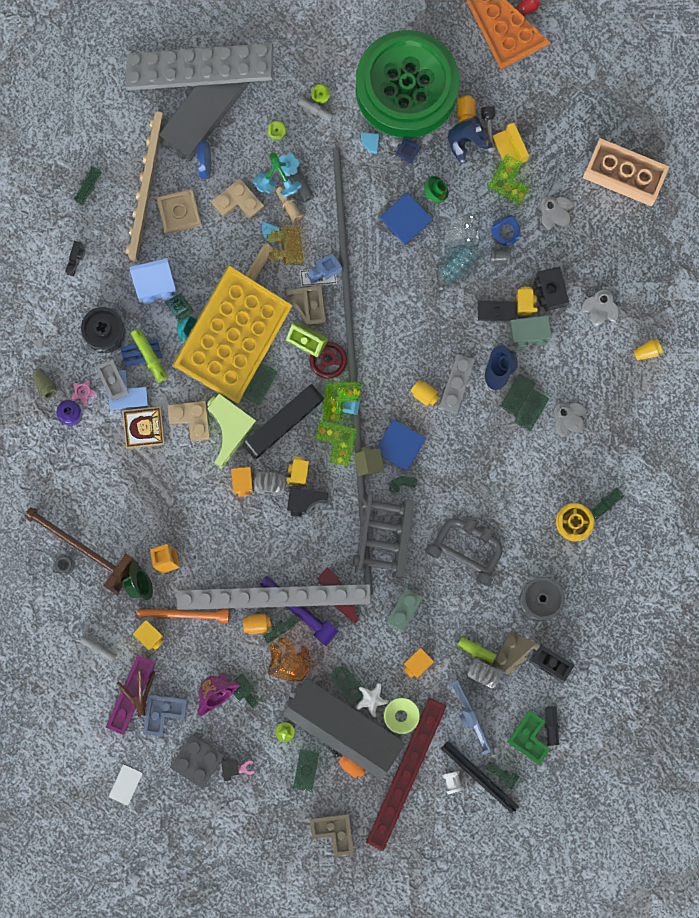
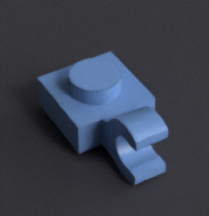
(325, 267)

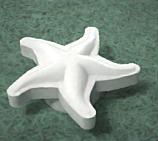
(371, 699)

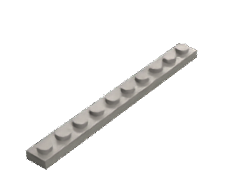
(273, 597)

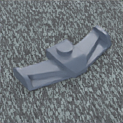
(470, 718)

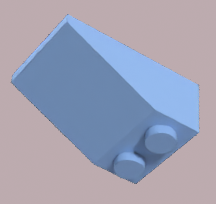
(153, 281)

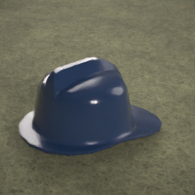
(500, 367)

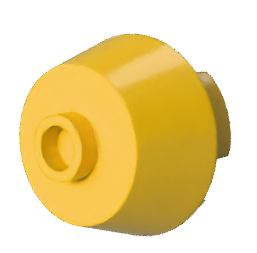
(575, 522)

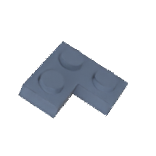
(158, 709)

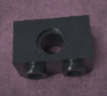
(554, 278)
(551, 663)

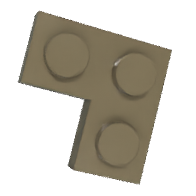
(336, 827)

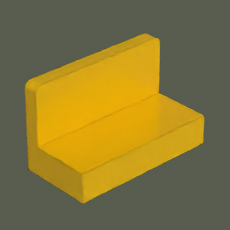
(511, 143)

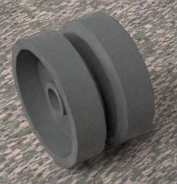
(538, 610)

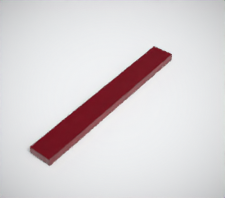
(406, 774)

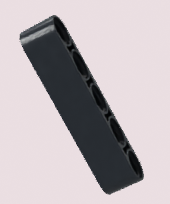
(283, 421)

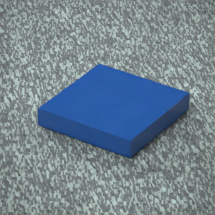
(406, 219)
(400, 445)

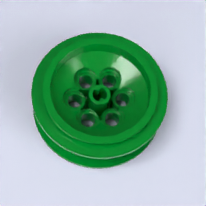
(393, 55)

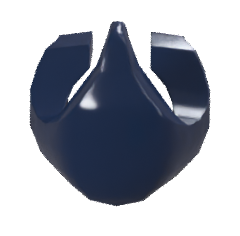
(467, 131)

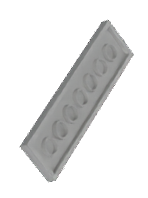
(199, 66)

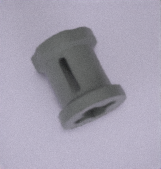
(500, 256)

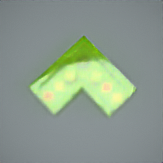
(504, 182)
(336, 395)
(343, 440)

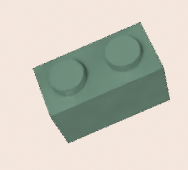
(530, 331)
(404, 610)

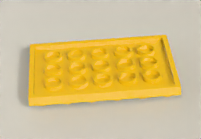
(232, 335)

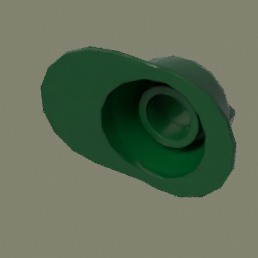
(137, 583)

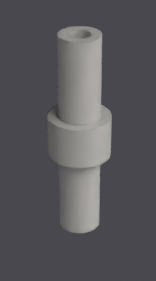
(315, 109)
(97, 648)

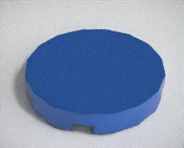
(204, 159)

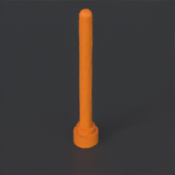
(221, 615)

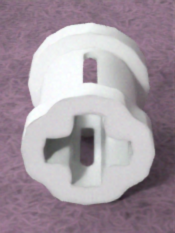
(453, 782)

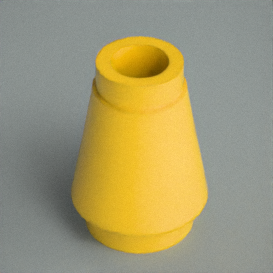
(648, 350)

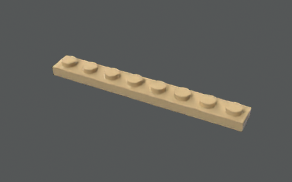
(143, 194)

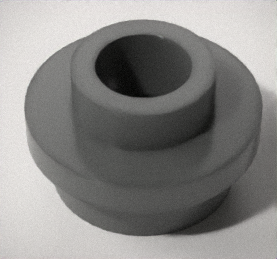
(59, 561)

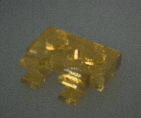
(291, 245)

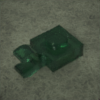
(244, 691)

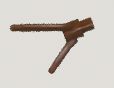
(140, 701)

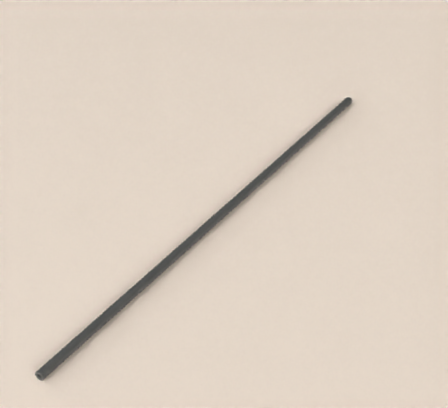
(349, 334)

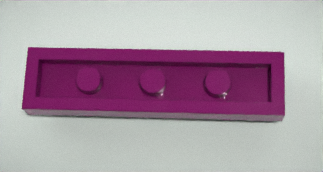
(124, 708)

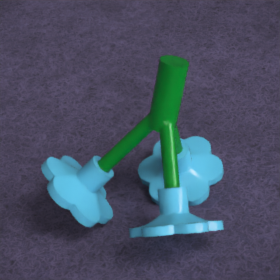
(286, 167)

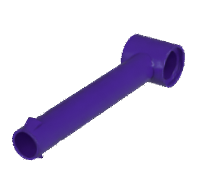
(323, 631)

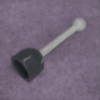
(488, 114)

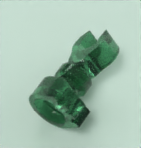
(503, 775)

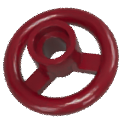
(328, 353)

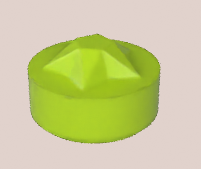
(320, 93)
(276, 129)
(285, 732)

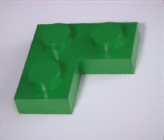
(524, 738)

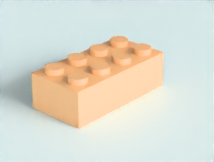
(626, 172)

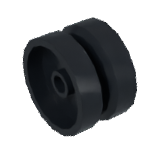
(100, 319)

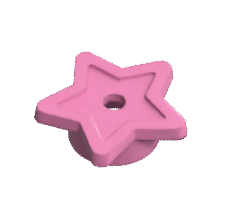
(83, 387)

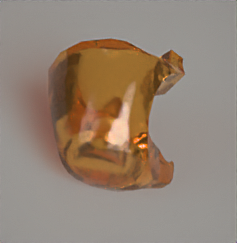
(293, 666)

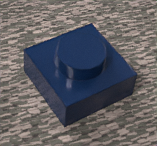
(408, 150)

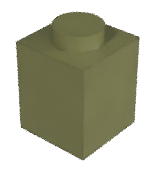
(368, 461)

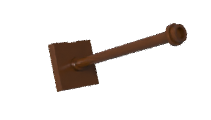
(118, 572)

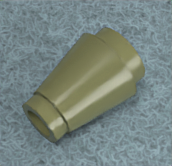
(44, 385)

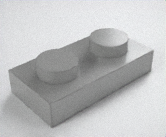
(112, 380)

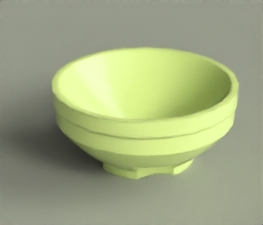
(411, 711)

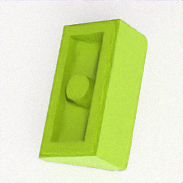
(306, 339)

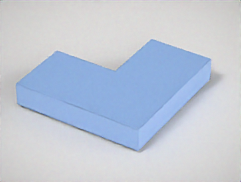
(136, 398)

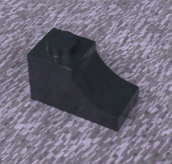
(301, 500)

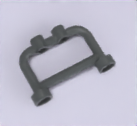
(485, 535)

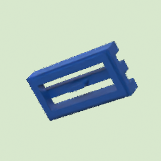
(141, 360)

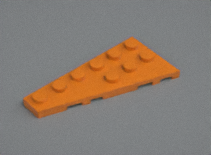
(506, 31)

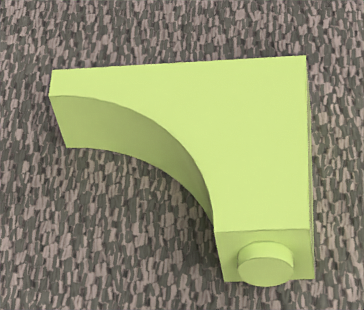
(234, 426)

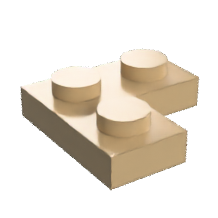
(237, 195)
(194, 414)

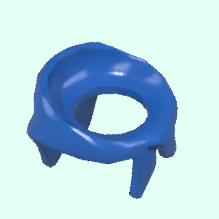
(509, 219)

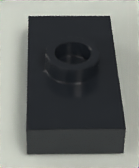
(496, 311)

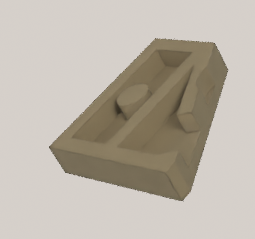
(309, 303)
(514, 652)

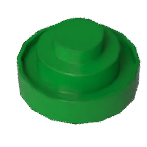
(436, 189)

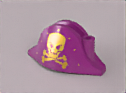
(214, 692)

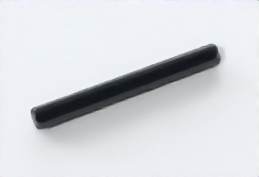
(480, 777)

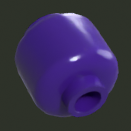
(75, 414)

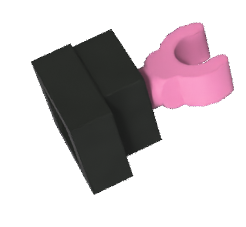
(232, 768)

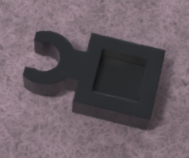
(77, 254)

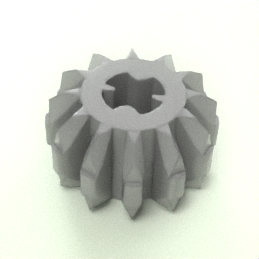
(270, 483)
(484, 673)

